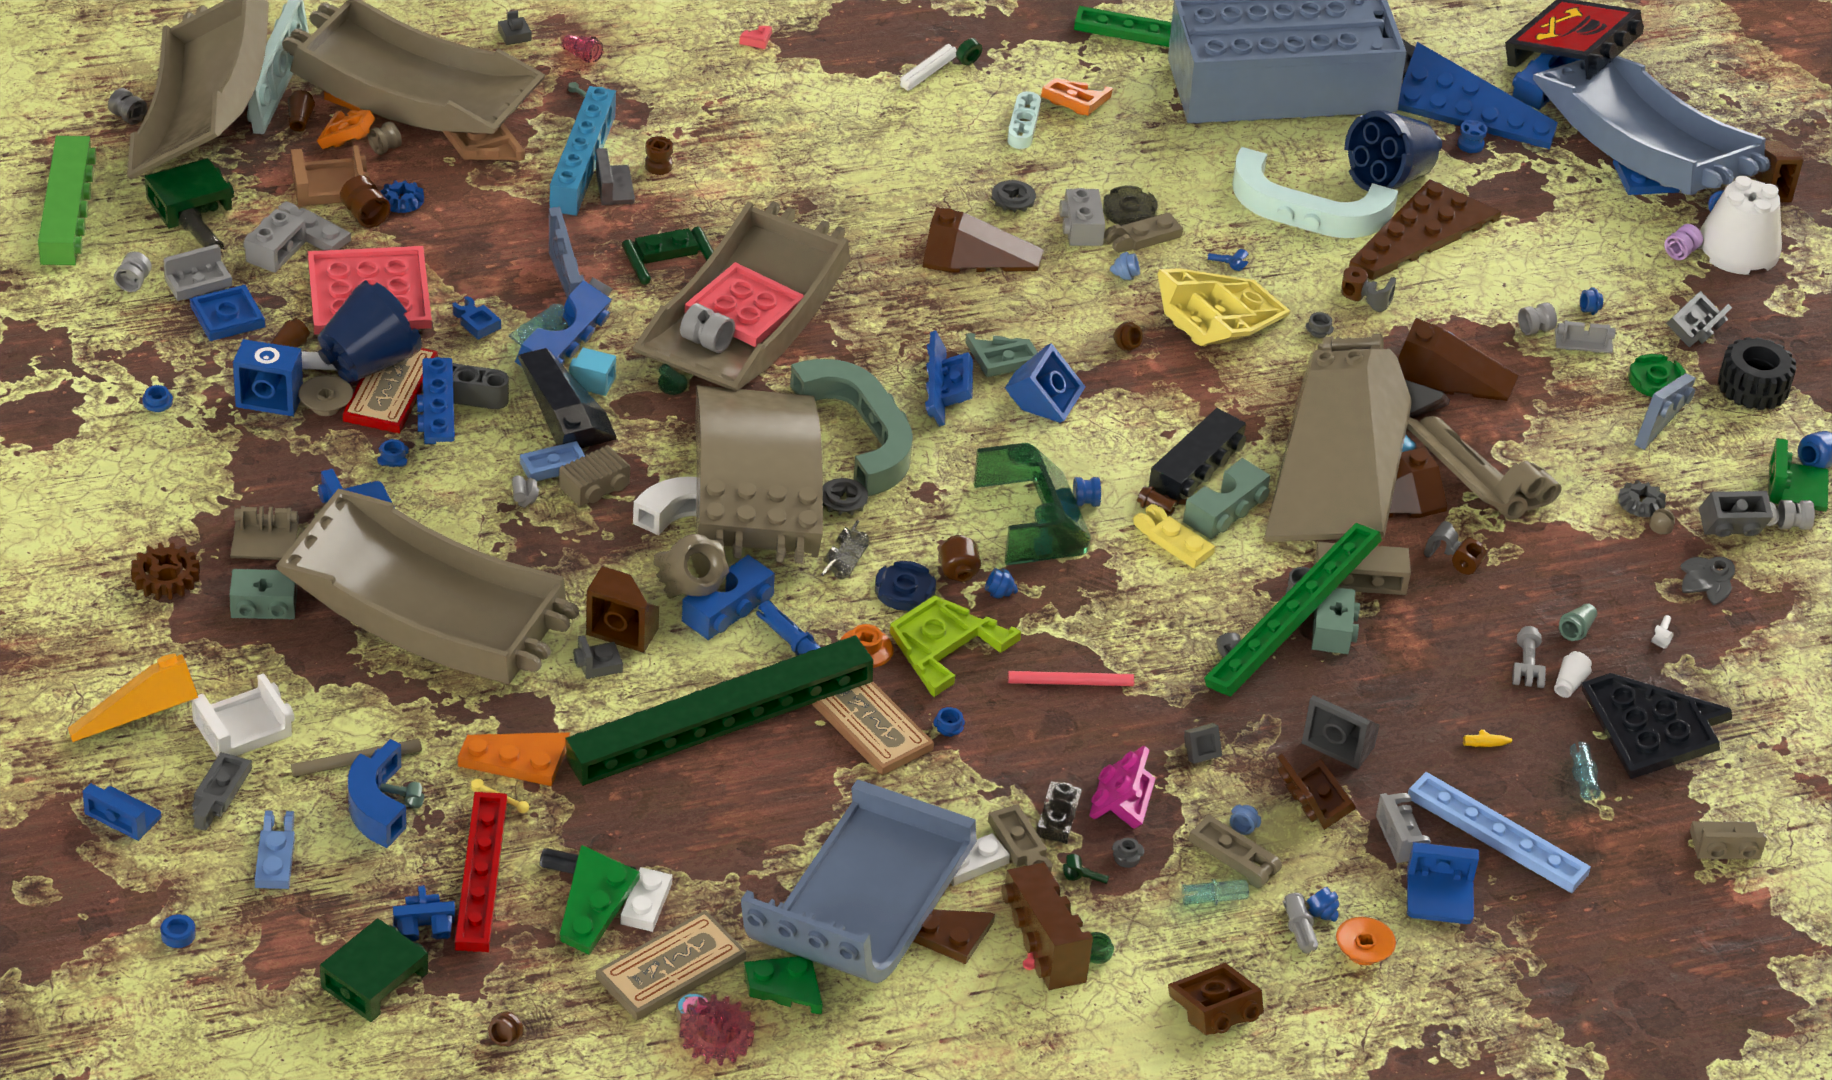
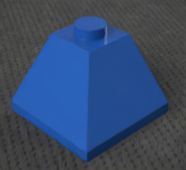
(1046, 385)

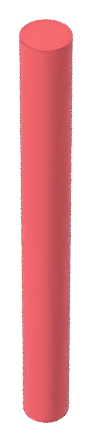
(1070, 678)

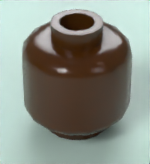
(959, 557)

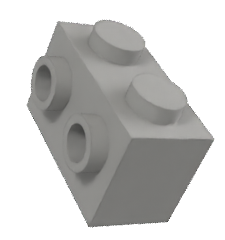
(1083, 217)
(275, 240)

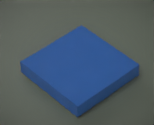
(227, 312)

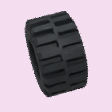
(1757, 373)

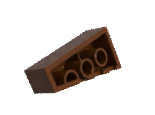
(1047, 926)

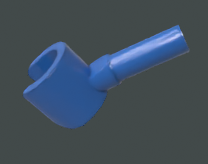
(1236, 261)

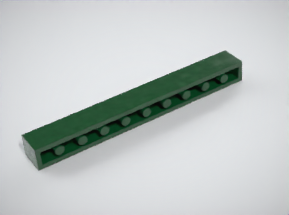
(718, 710)

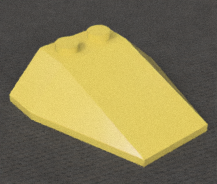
(1217, 306)

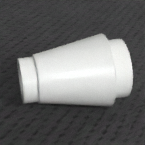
(1573, 671)

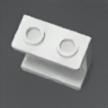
(244, 720)

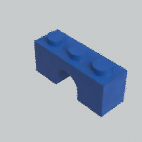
(746, 588)

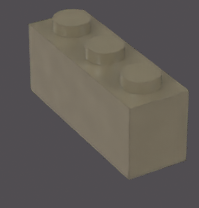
(1382, 571)

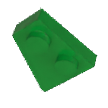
(784, 981)

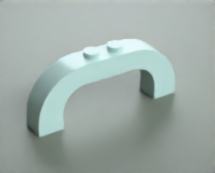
(1307, 210)

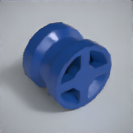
(1472, 136)
(1087, 491)

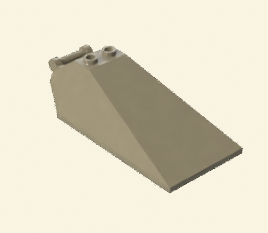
(1342, 443)

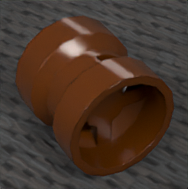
(658, 155)

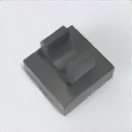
(514, 29)
(1203, 743)

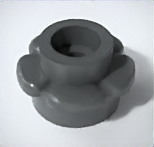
(1319, 325)
(1127, 852)

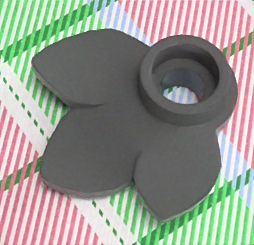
(1704, 576)

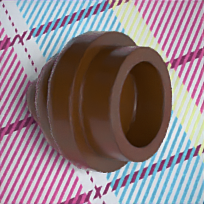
(1128, 336)
(505, 1029)

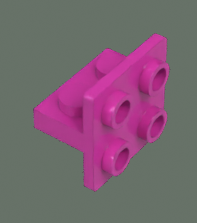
(1124, 789)

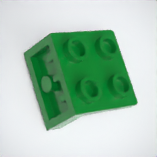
(1796, 481)

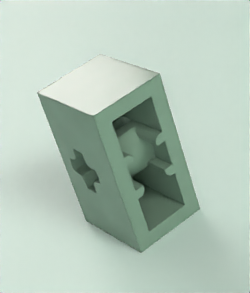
(262, 594)
(1334, 622)

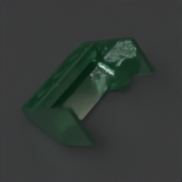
(1058, 523)

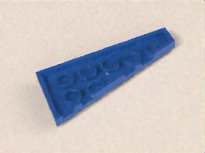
(1453, 95)

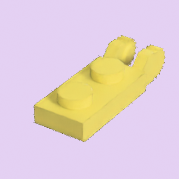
(1173, 536)

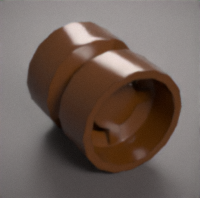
(365, 201)

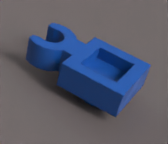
(476, 320)

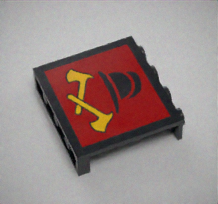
(1579, 32)

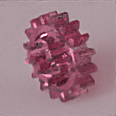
(716, 1029)

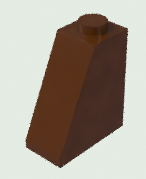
(1783, 170)

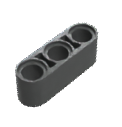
(480, 386)

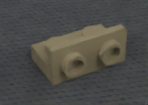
(1727, 840)

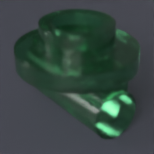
(671, 381)

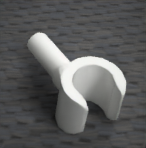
(1662, 635)

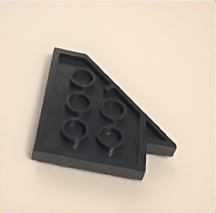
(1653, 724)

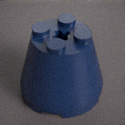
(1390, 149)
(368, 334)

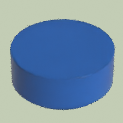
(178, 931)

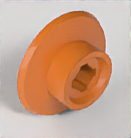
(874, 641)
(1365, 940)

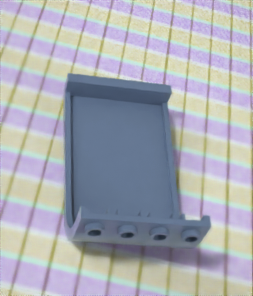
(867, 884)

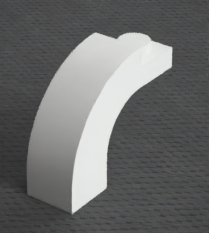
(665, 503)

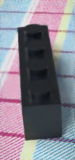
(1198, 455)

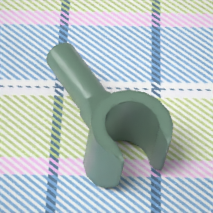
(412, 793)

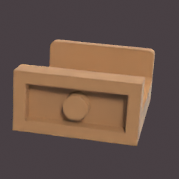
(322, 180)

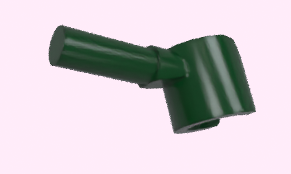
(1073, 870)

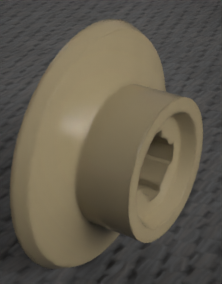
(325, 394)

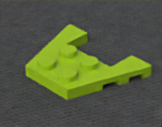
(939, 629)

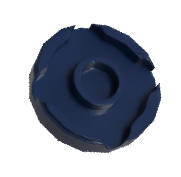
(904, 585)

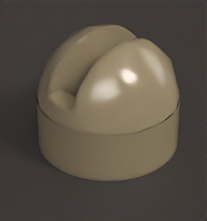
(1662, 521)

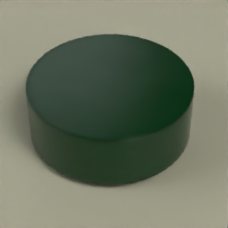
(969, 51)

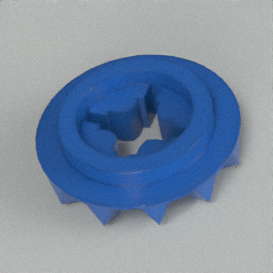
(410, 201)

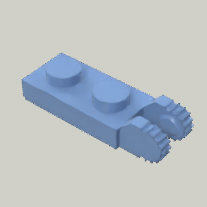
(275, 853)

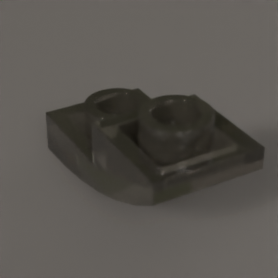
(1059, 812)

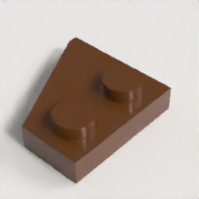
(954, 932)

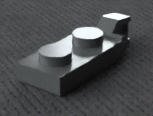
(219, 788)

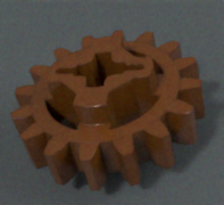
(165, 571)

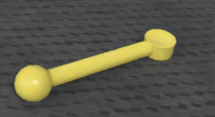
(477, 785)

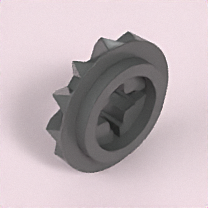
(1006, 190)
(855, 492)
(1630, 500)

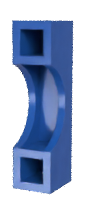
(1525, 87)
(583, 312)

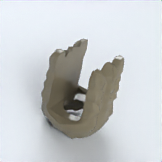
(707, 559)

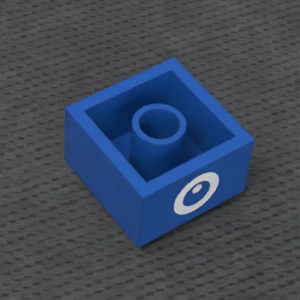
(267, 377)

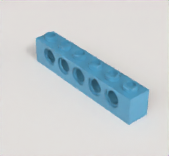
(579, 155)

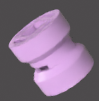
(1683, 242)

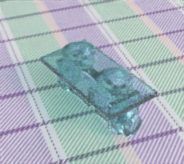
(548, 320)

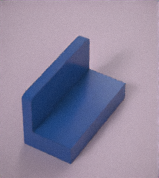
(120, 810)

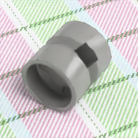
(708, 328)

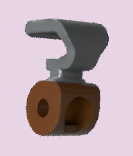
(1356, 286)
(1466, 554)

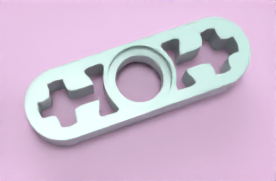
(1024, 127)

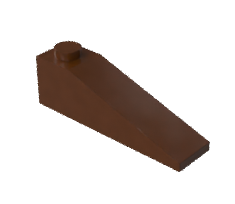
(1418, 486)

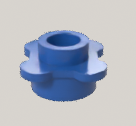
(393, 453)

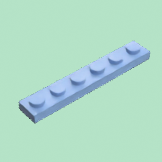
(1499, 832)

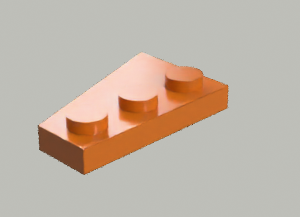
(517, 756)

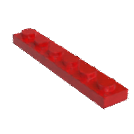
(481, 872)

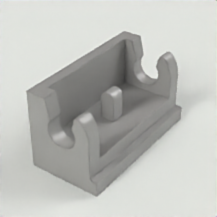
(1399, 825)

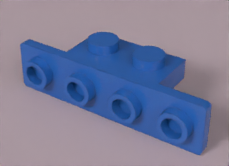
(948, 379)
(436, 401)

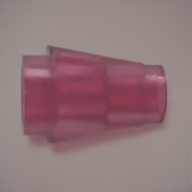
(584, 47)

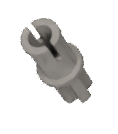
(1300, 922)

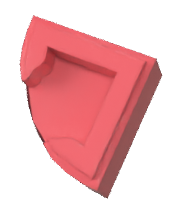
(756, 38)

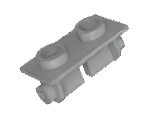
(1573, 337)

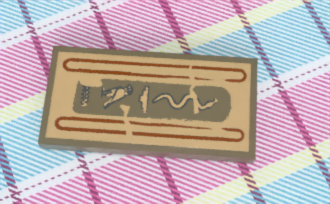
(670, 965)

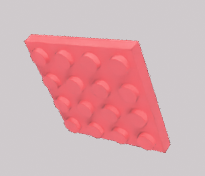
(398, 269)

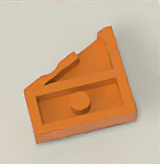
(1075, 95)

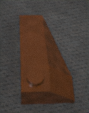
(966, 242)
(1451, 365)

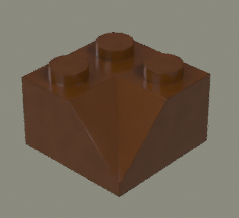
(619, 611)

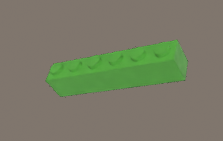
(66, 200)

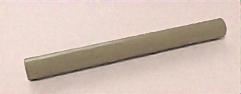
(346, 759)

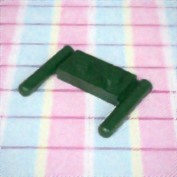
(664, 247)

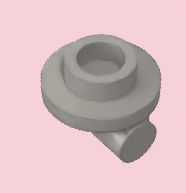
(524, 491)

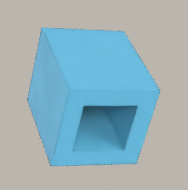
(594, 370)

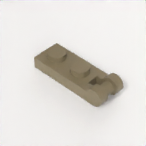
(1235, 850)

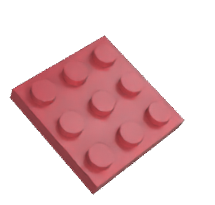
(749, 299)

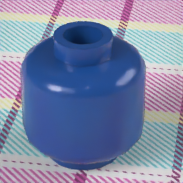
(1816, 450)

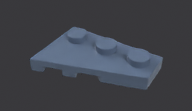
(562, 253)
(1664, 407)

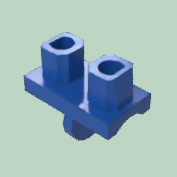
(423, 911)

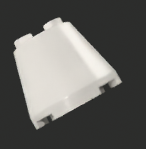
(1744, 227)

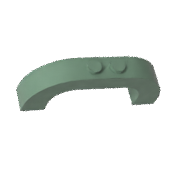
(853, 384)

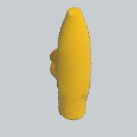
(1485, 739)

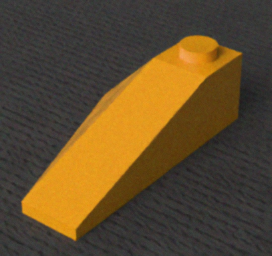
(149, 692)

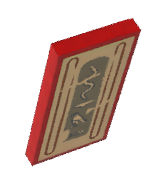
(389, 395)

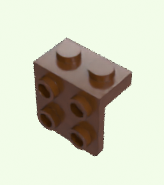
(1317, 792)

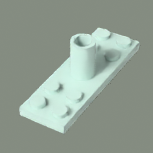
(276, 67)

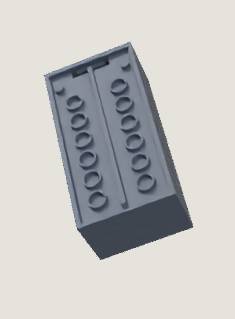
(1284, 58)

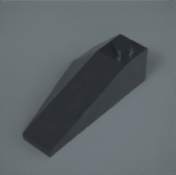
(564, 402)

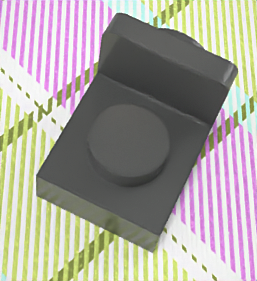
(597, 659)

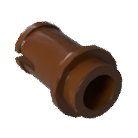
(1149, 496)

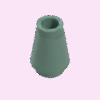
(1577, 622)

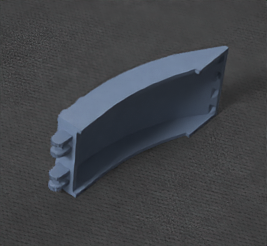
(1650, 127)

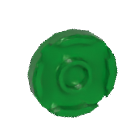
(1653, 373)

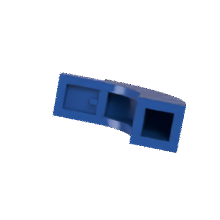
(370, 809)

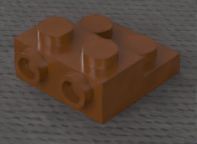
(1218, 999)

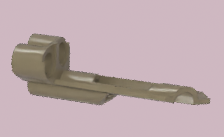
(1517, 491)

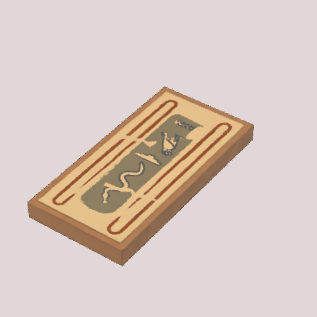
(875, 727)

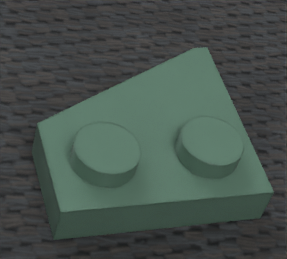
(1001, 354)

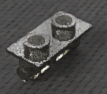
(840, 559)

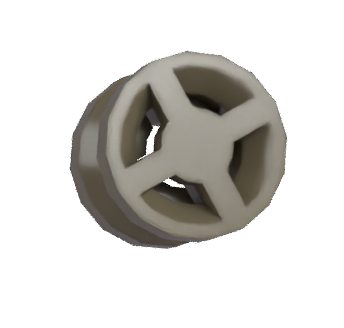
(384, 138)

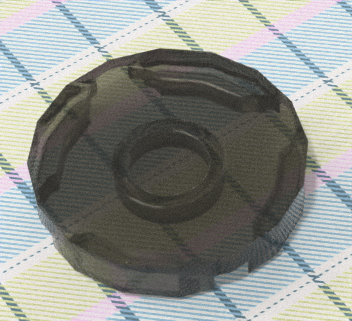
(1129, 205)

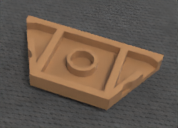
(486, 146)

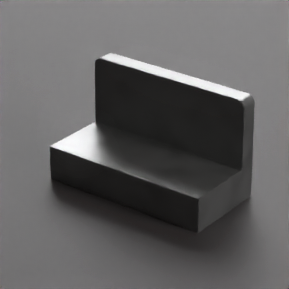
(613, 180)

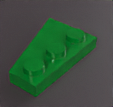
(595, 898)

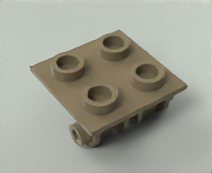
(263, 534)

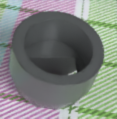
(1227, 642)

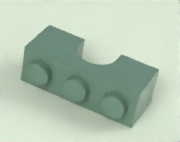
(1241, 490)

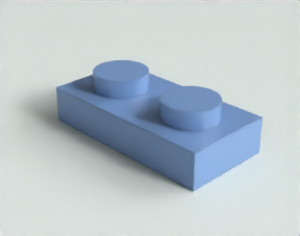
(546, 462)

